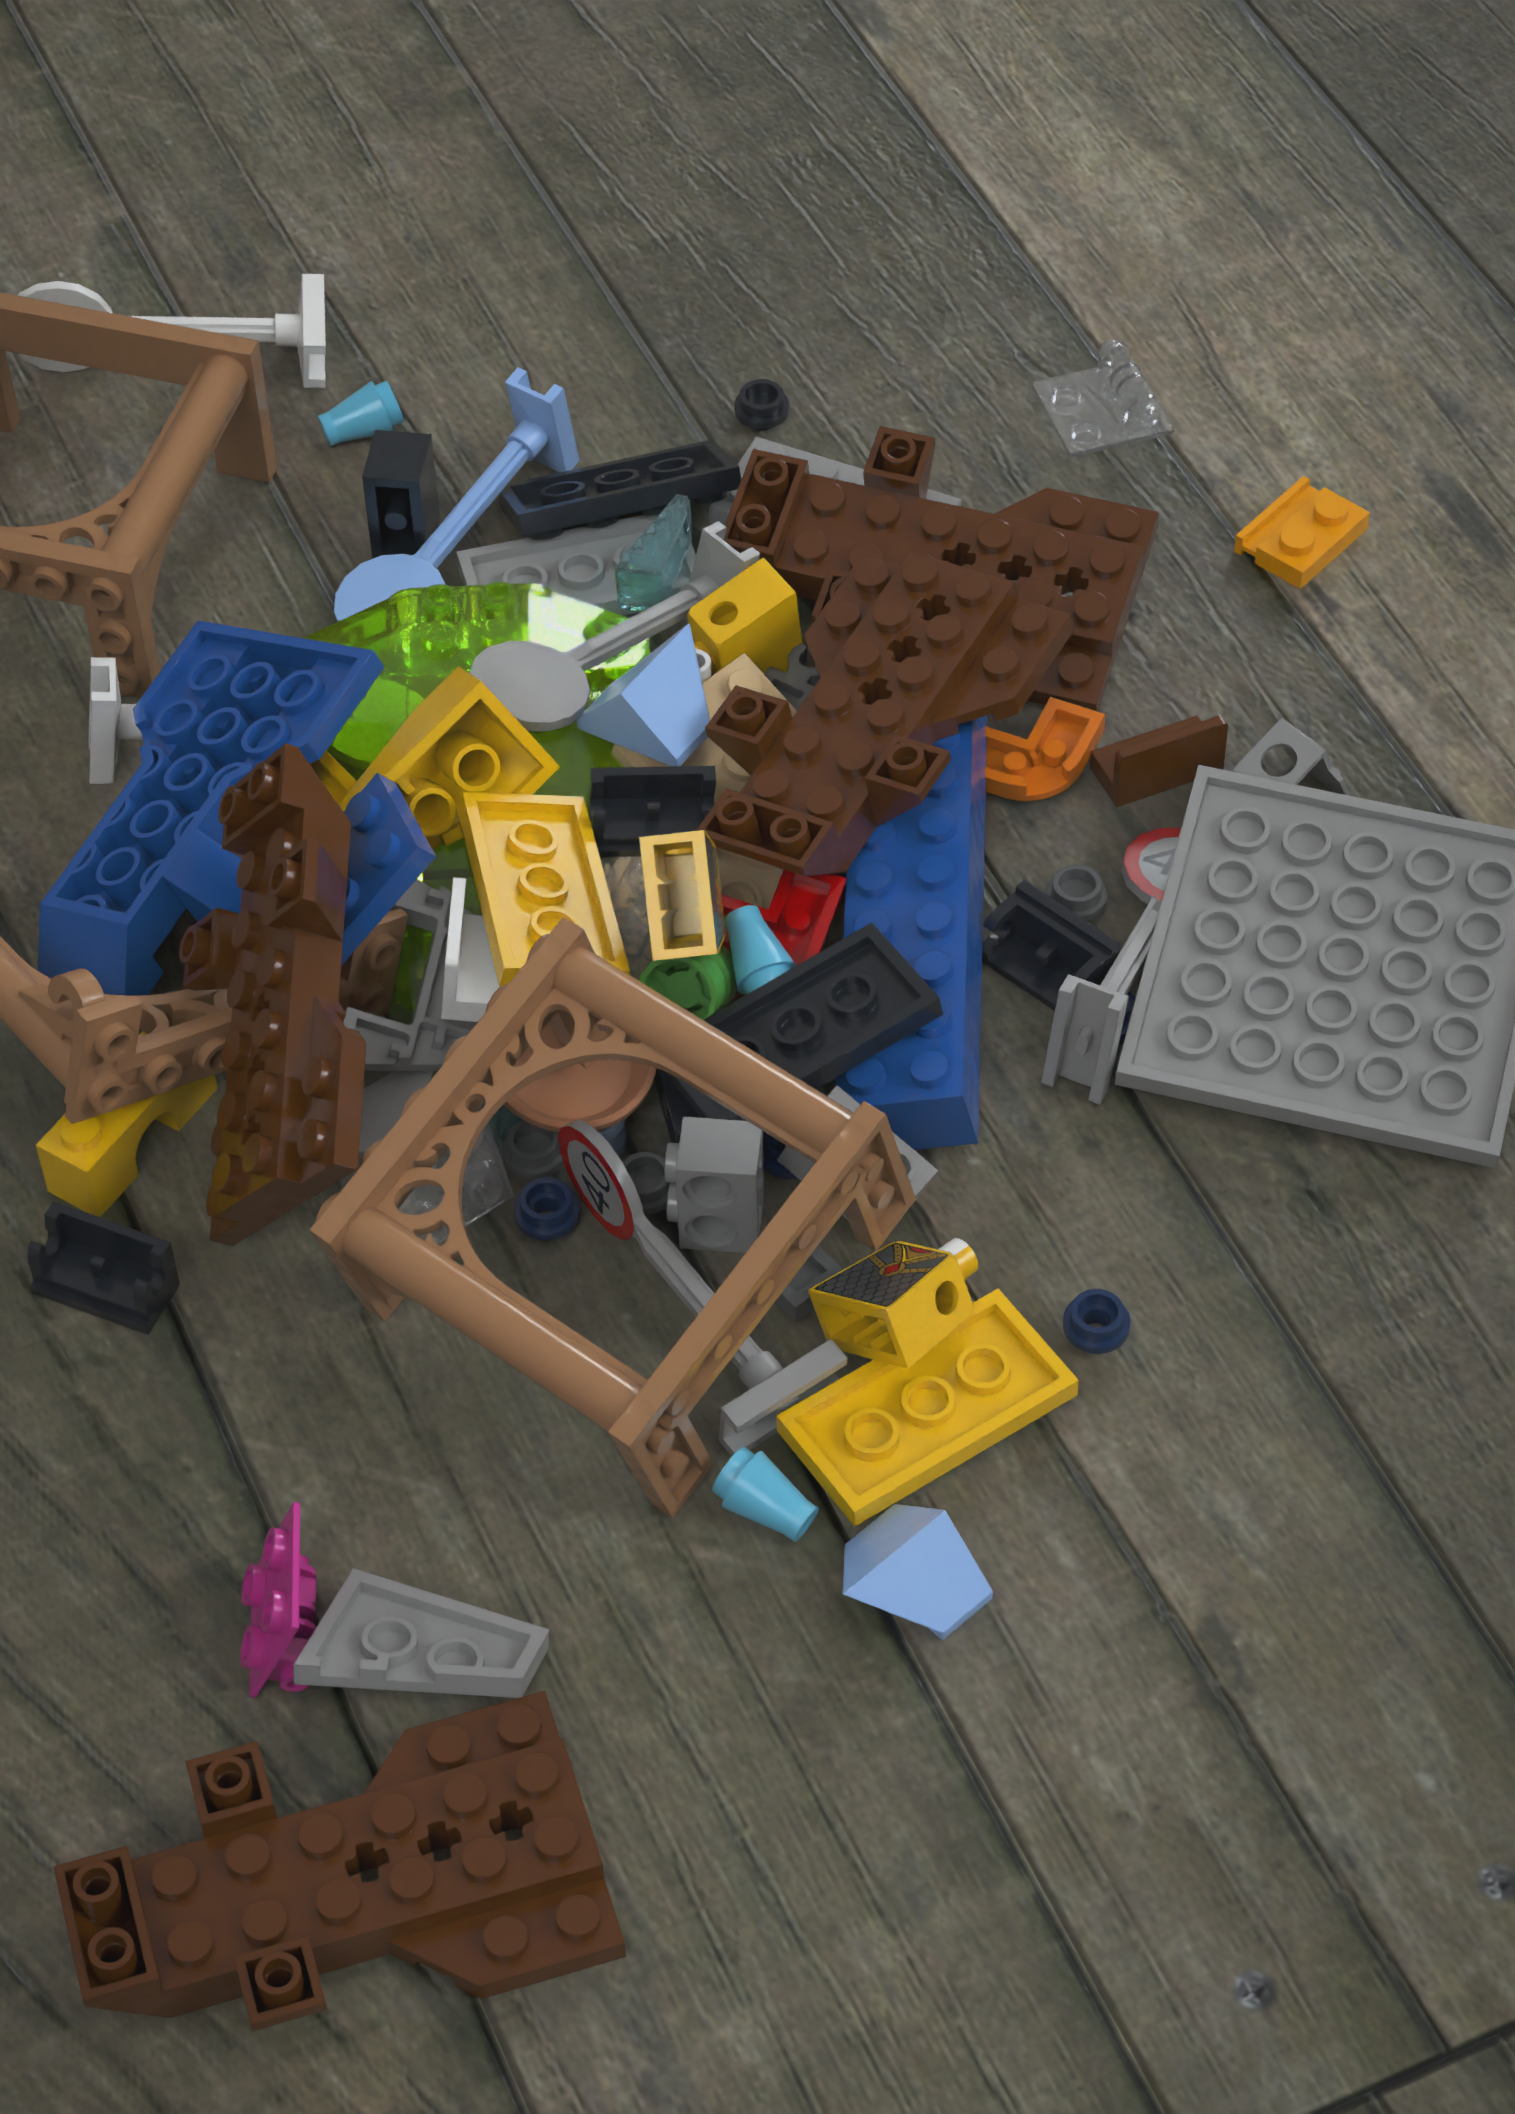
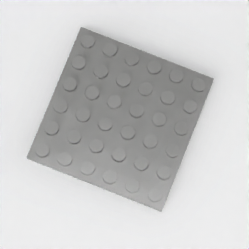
(1333, 968)

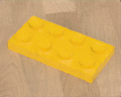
(531, 868)
(901, 1428)

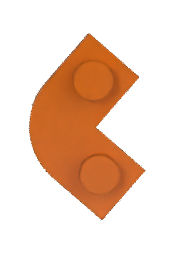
(1048, 758)

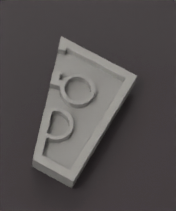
(418, 1642)

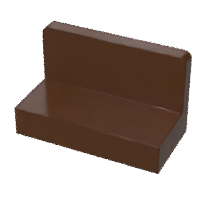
(1159, 758)

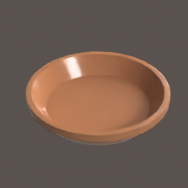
(596, 1095)

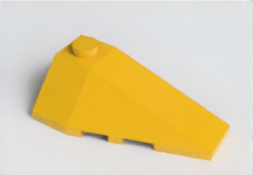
(456, 745)

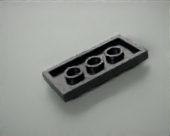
(618, 487)
(826, 1014)

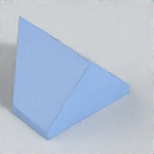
(655, 704)
(915, 1569)

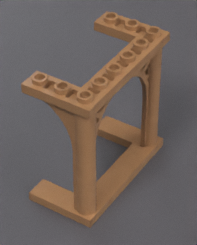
(217, 413)
(594, 1017)

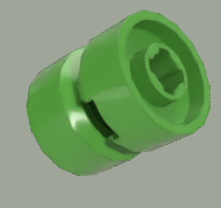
(696, 982)

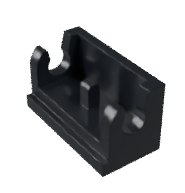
(646, 802)
(1043, 942)
(103, 1268)

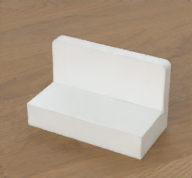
(469, 964)

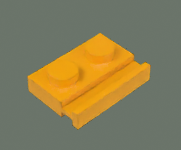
(1302, 532)

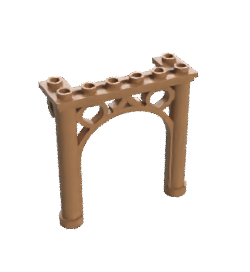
(93, 1036)

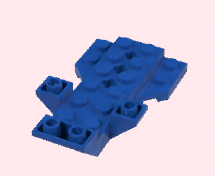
(158, 849)

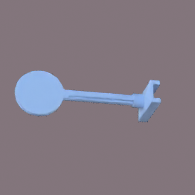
(540, 435)

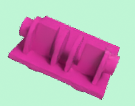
(282, 1607)

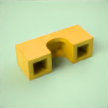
(96, 1157)

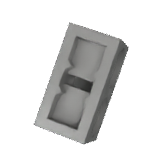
(716, 1184)

